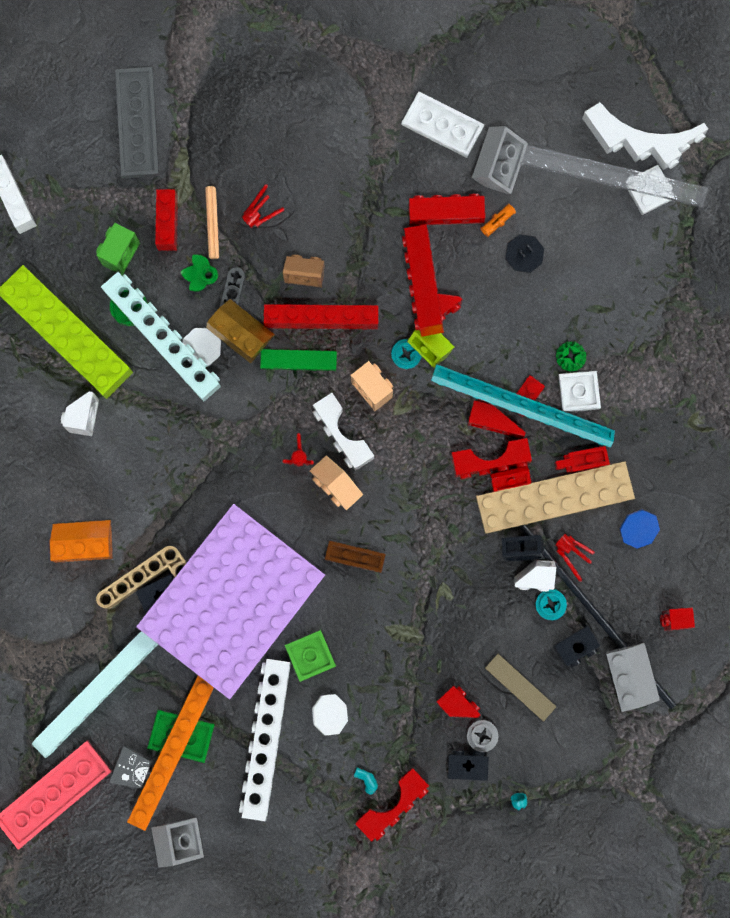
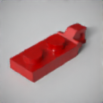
(584, 460)

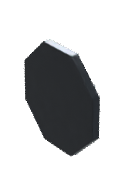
(524, 253)

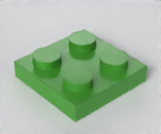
(310, 656)

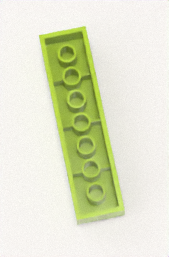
(64, 332)

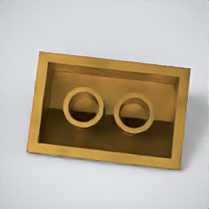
(239, 330)

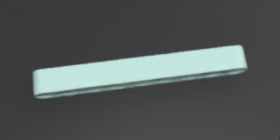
(94, 694)

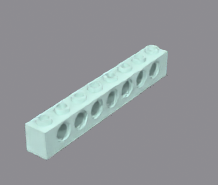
(113, 289)

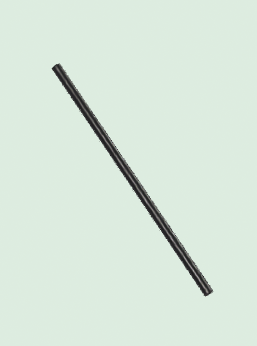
(595, 613)

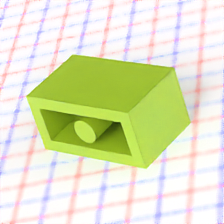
(432, 347)

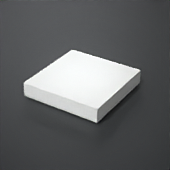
(579, 391)

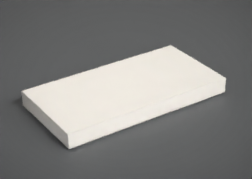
(442, 124)

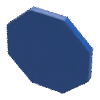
(639, 528)

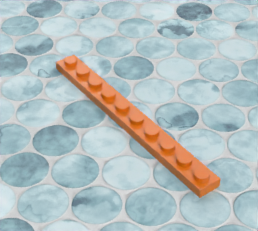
(170, 754)

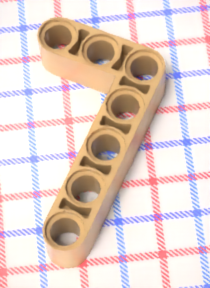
(148, 576)

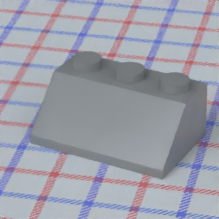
(499, 159)
(632, 677)

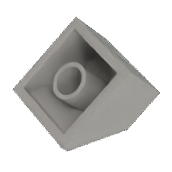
(177, 842)

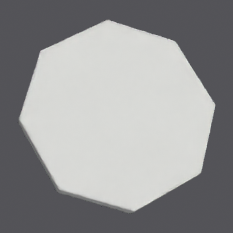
(205, 345)
(329, 714)

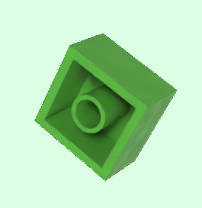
(117, 248)

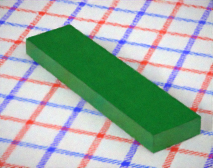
(298, 360)

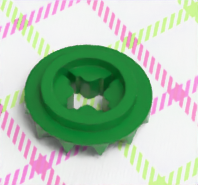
(566, 363)

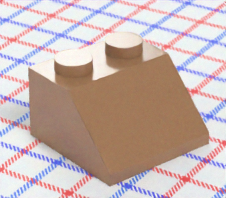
(304, 271)

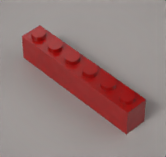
(423, 280)
(321, 316)

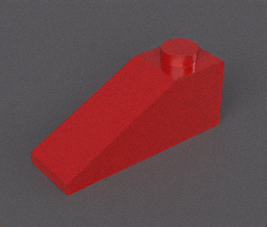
(490, 418)

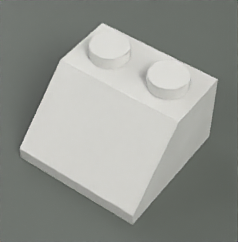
(81, 415)

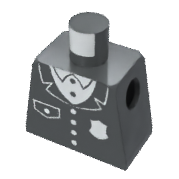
(131, 768)

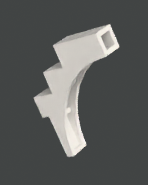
(640, 144)

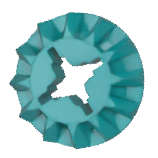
(397, 352)
(559, 608)

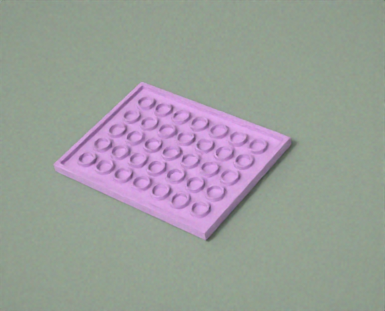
(230, 601)

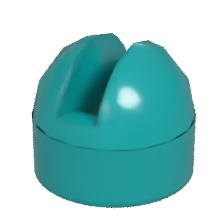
(519, 801)

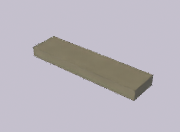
(520, 687)

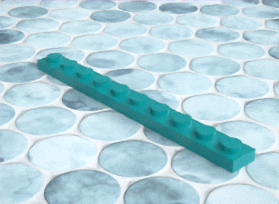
(523, 405)

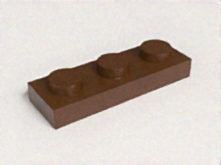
(355, 556)

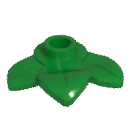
(197, 273)

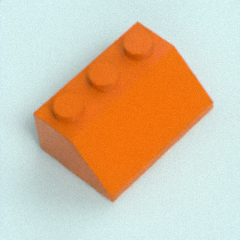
(81, 541)

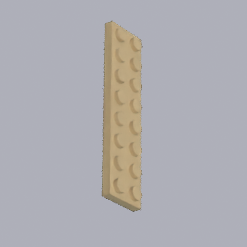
(555, 497)

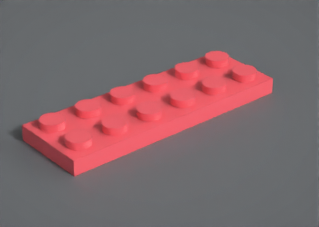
(53, 794)

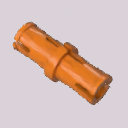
(497, 221)

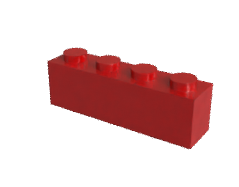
(446, 210)

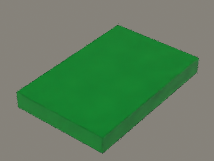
(197, 745)

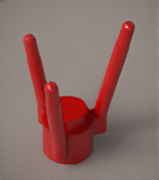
(251, 215)
(298, 457)
(567, 544)

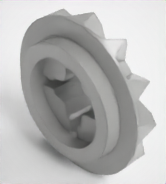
(491, 732)

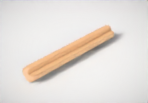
(212, 223)

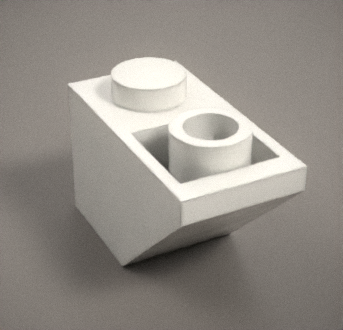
(537, 575)

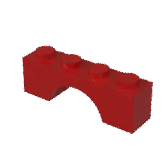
(467, 463)
(374, 822)

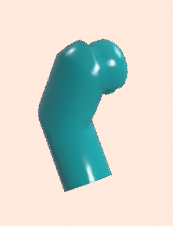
(369, 780)

